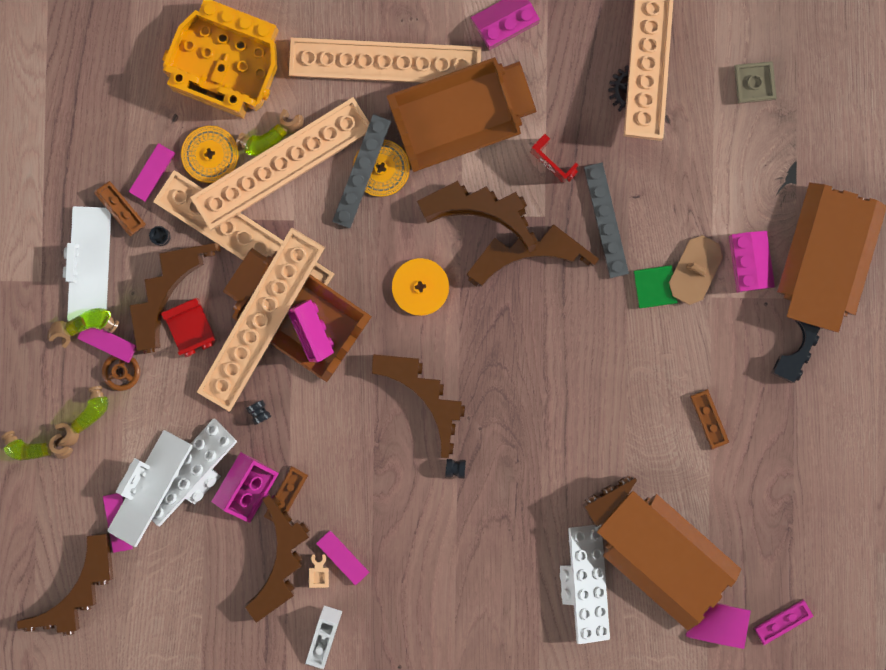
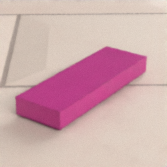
(152, 172)
(108, 343)
(112, 505)
(342, 557)
(783, 622)

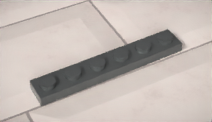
(361, 171)
(606, 220)

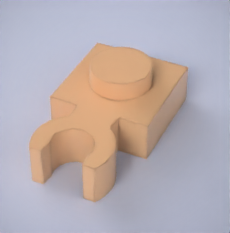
(318, 576)

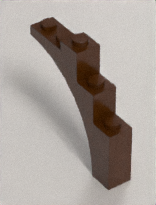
(456, 201)
(444, 411)
(277, 589)
(83, 595)

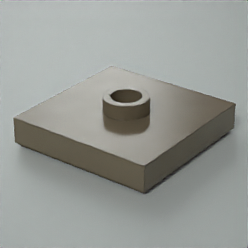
(755, 82)

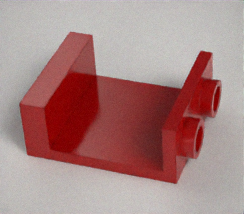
(536, 150)
(189, 327)

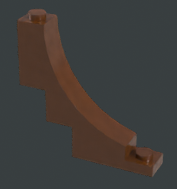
(553, 245)
(175, 267)

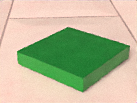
(654, 287)

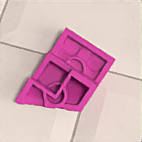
(723, 626)

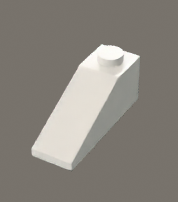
(323, 637)

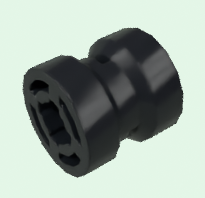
(156, 236)
(258, 412)
(455, 468)

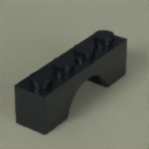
(790, 366)

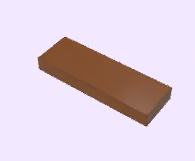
(120, 208)
(709, 419)
(289, 490)

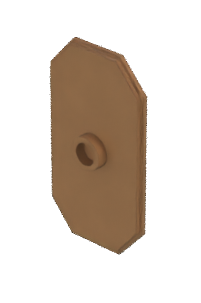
(695, 270)

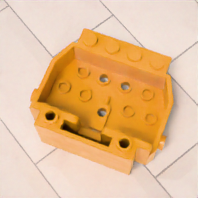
(199, 53)

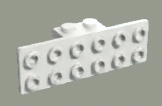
(87, 260)
(197, 471)
(146, 487)
(585, 584)

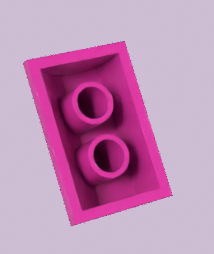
(505, 21)
(751, 261)
(311, 331)
(244, 487)

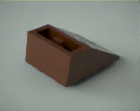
(603, 505)

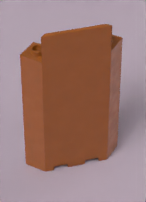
(461, 111)
(830, 255)
(341, 317)
(667, 558)

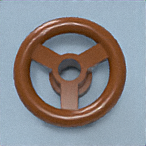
(108, 377)

